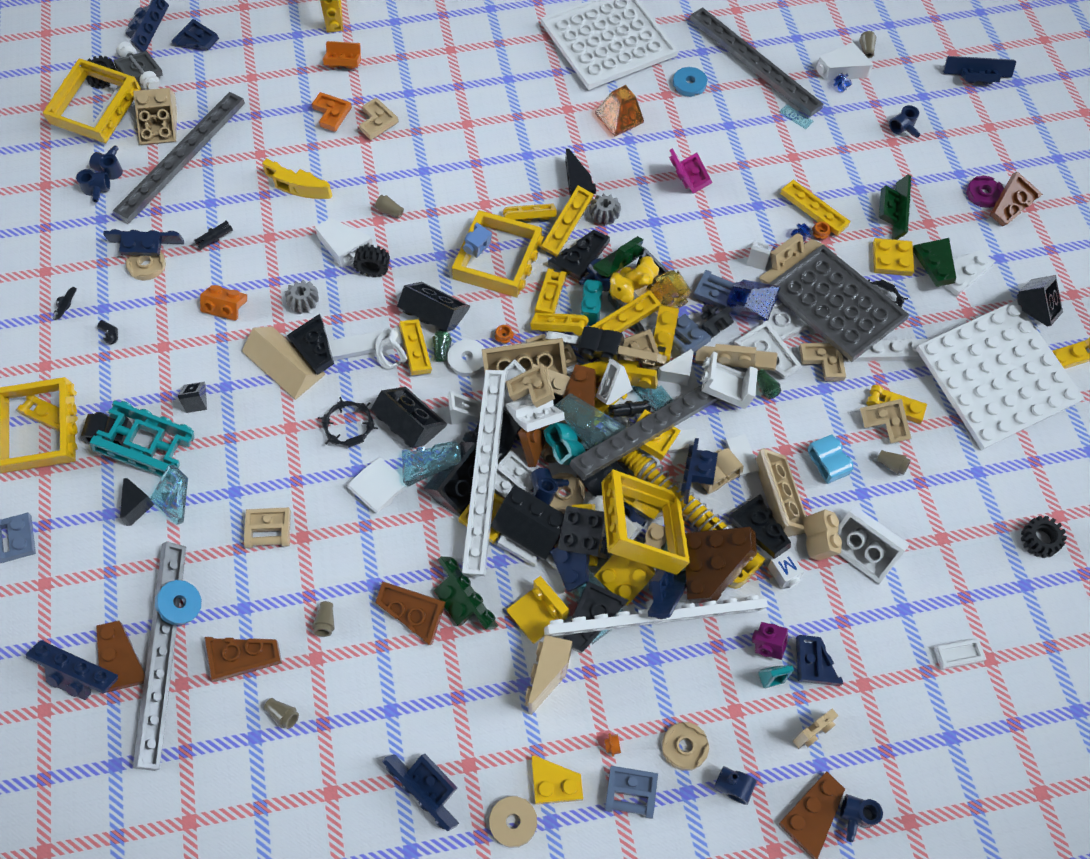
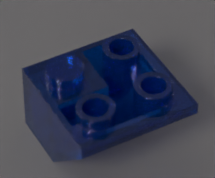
(752, 299)

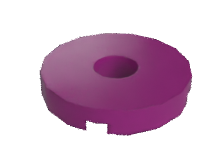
(980, 198)

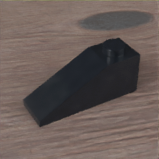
(577, 174)

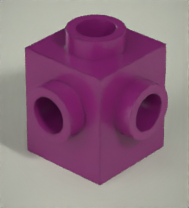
(770, 640)

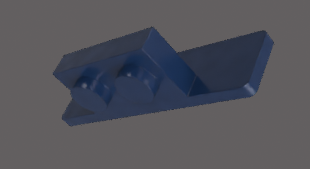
(145, 23)
(979, 69)
(142, 243)
(700, 468)
(666, 592)
(70, 671)
(427, 785)

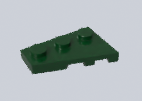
(937, 261)

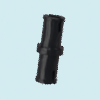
(213, 235)
(628, 408)

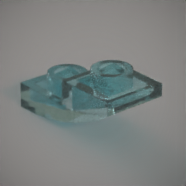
(657, 397)

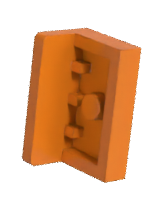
(342, 54)
(222, 302)

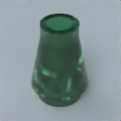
(441, 345)
(768, 385)

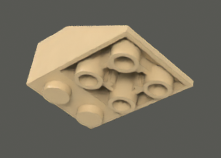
(156, 115)
(552, 666)

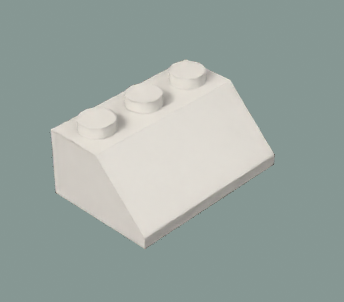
(869, 544)

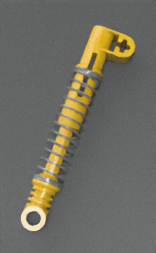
(700, 517)

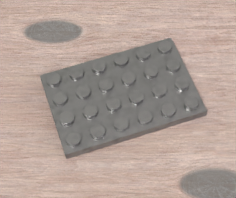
(838, 302)

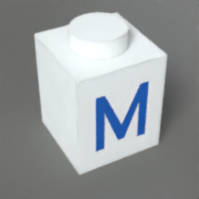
(786, 570)

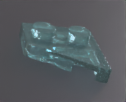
(171, 494)

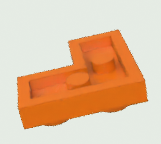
(333, 108)

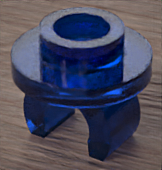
(842, 81)
(802, 229)

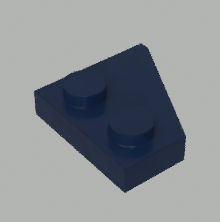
(195, 36)
(572, 568)
(814, 663)

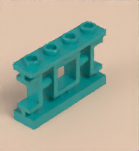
(136, 454)

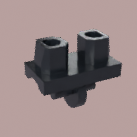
(722, 317)

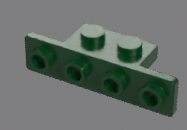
(895, 206)
(620, 258)
(460, 597)

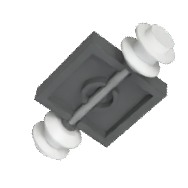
(138, 65)

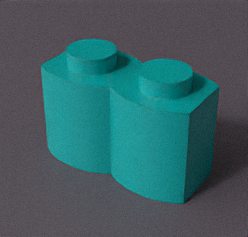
(592, 301)
(563, 442)

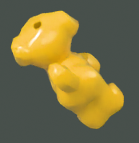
(628, 280)

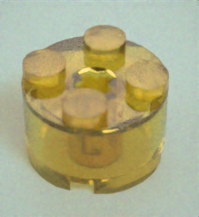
(670, 289)

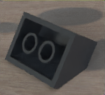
(1041, 299)
(432, 306)
(407, 416)
(454, 485)
(529, 522)

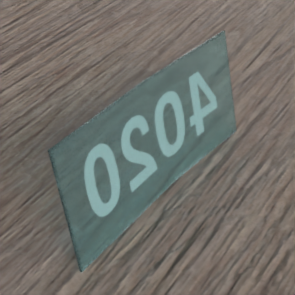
(796, 116)

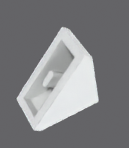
(759, 255)
(677, 370)
(614, 383)
(463, 408)

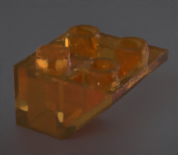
(620, 111)

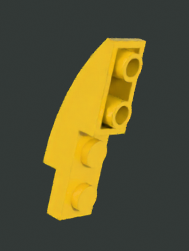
(299, 184)
(637, 376)

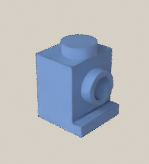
(477, 240)

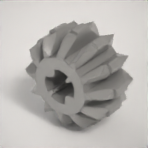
(605, 209)
(302, 296)

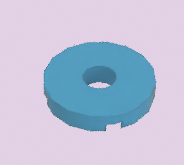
(690, 74)
(166, 607)

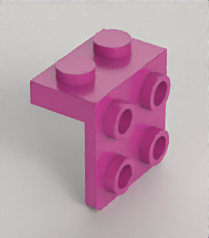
(691, 171)

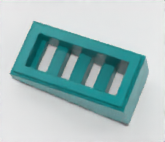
(775, 675)

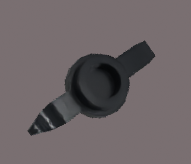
(63, 303)

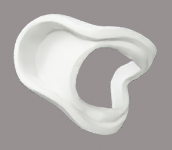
(385, 338)

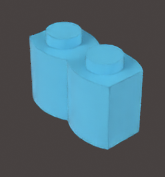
(830, 458)

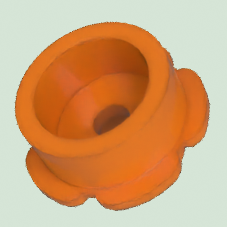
(821, 230)
(504, 329)
(612, 744)

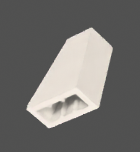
(844, 60)
(341, 240)

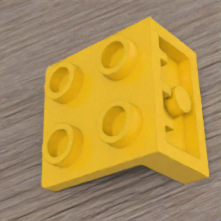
(537, 609)

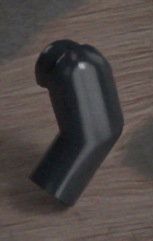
(111, 332)

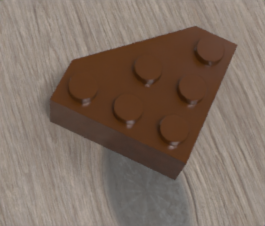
(717, 560)

